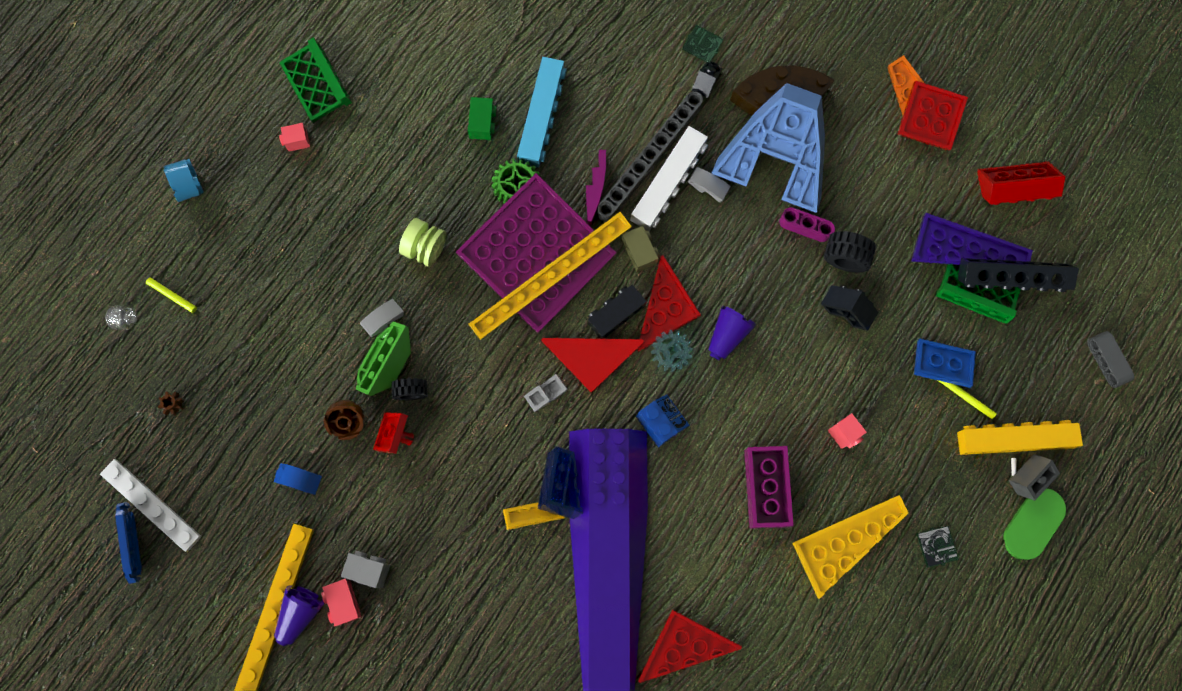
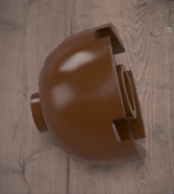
(344, 419)

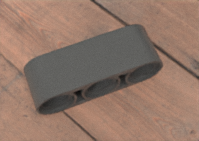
(1110, 359)

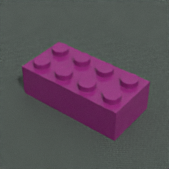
(768, 487)

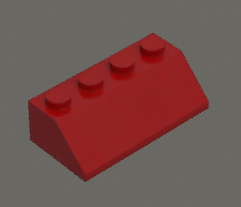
(1020, 183)

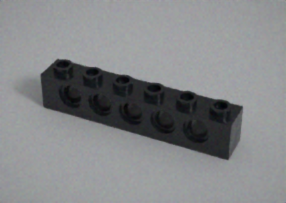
(1065, 274)

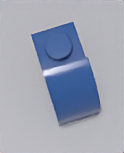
(297, 478)

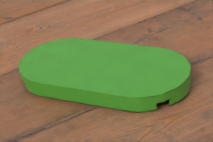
(1034, 525)

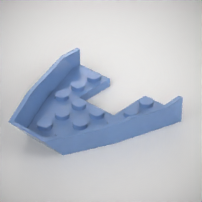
(790, 130)

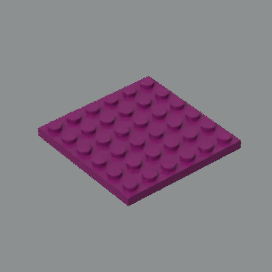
(526, 238)

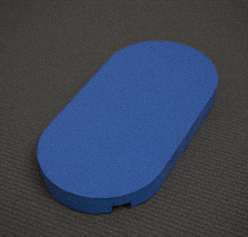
(128, 543)

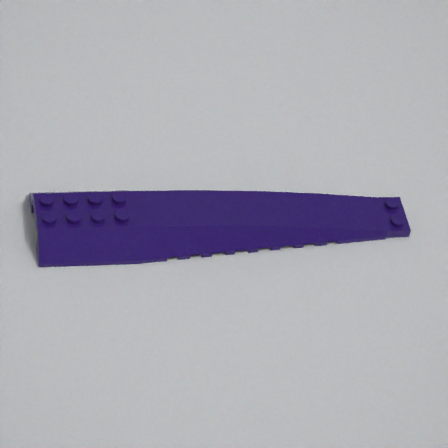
(609, 553)

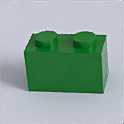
(481, 118)

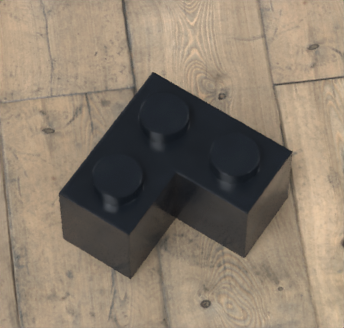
(852, 305)

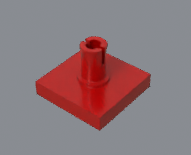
(392, 433)

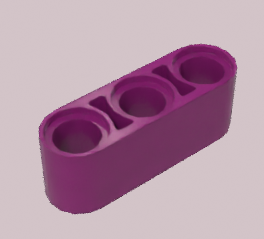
(815, 222)

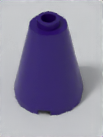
(729, 332)
(296, 612)

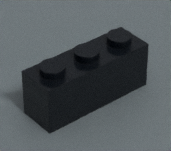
(616, 311)

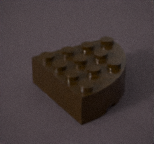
(764, 84)

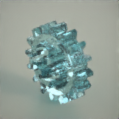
(680, 353)

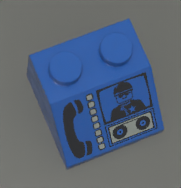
(662, 420)

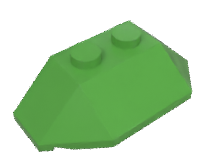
(384, 360)

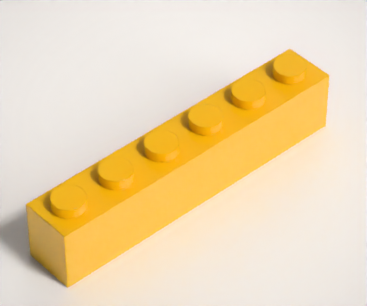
(1019, 438)

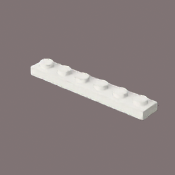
(150, 505)

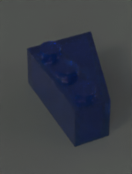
(559, 485)

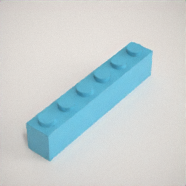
(540, 112)

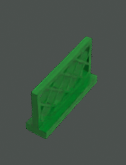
(329, 76)
(976, 301)

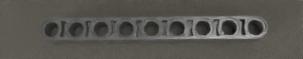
(654, 149)

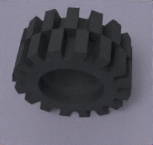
(409, 389)

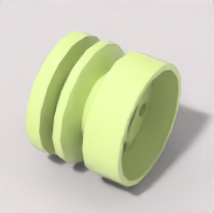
(422, 242)

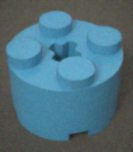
(183, 180)

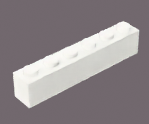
(669, 178)

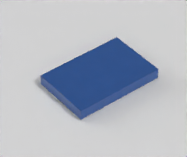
(944, 363)

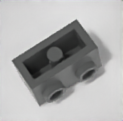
(1034, 477)

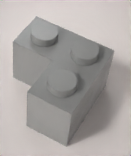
(365, 570)

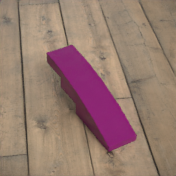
(595, 191)

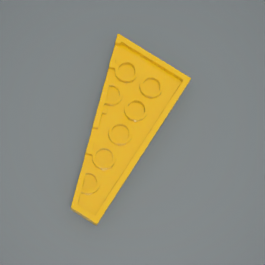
(839, 547)

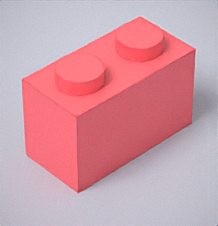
(847, 432)
(341, 602)

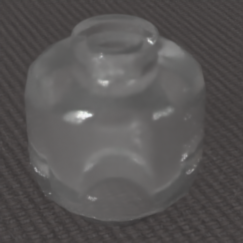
(121, 317)

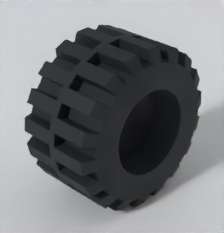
(850, 251)

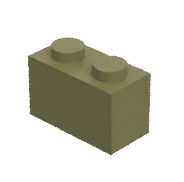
(640, 248)

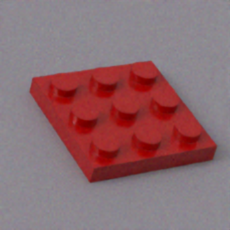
(932, 115)

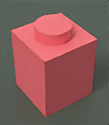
(294, 137)

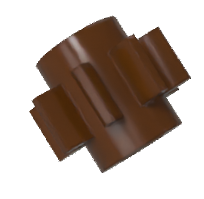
(165, 400)

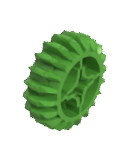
(509, 183)

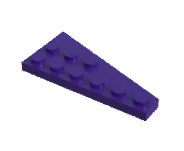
(949, 242)

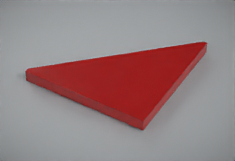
(668, 306)
(592, 359)
(684, 645)

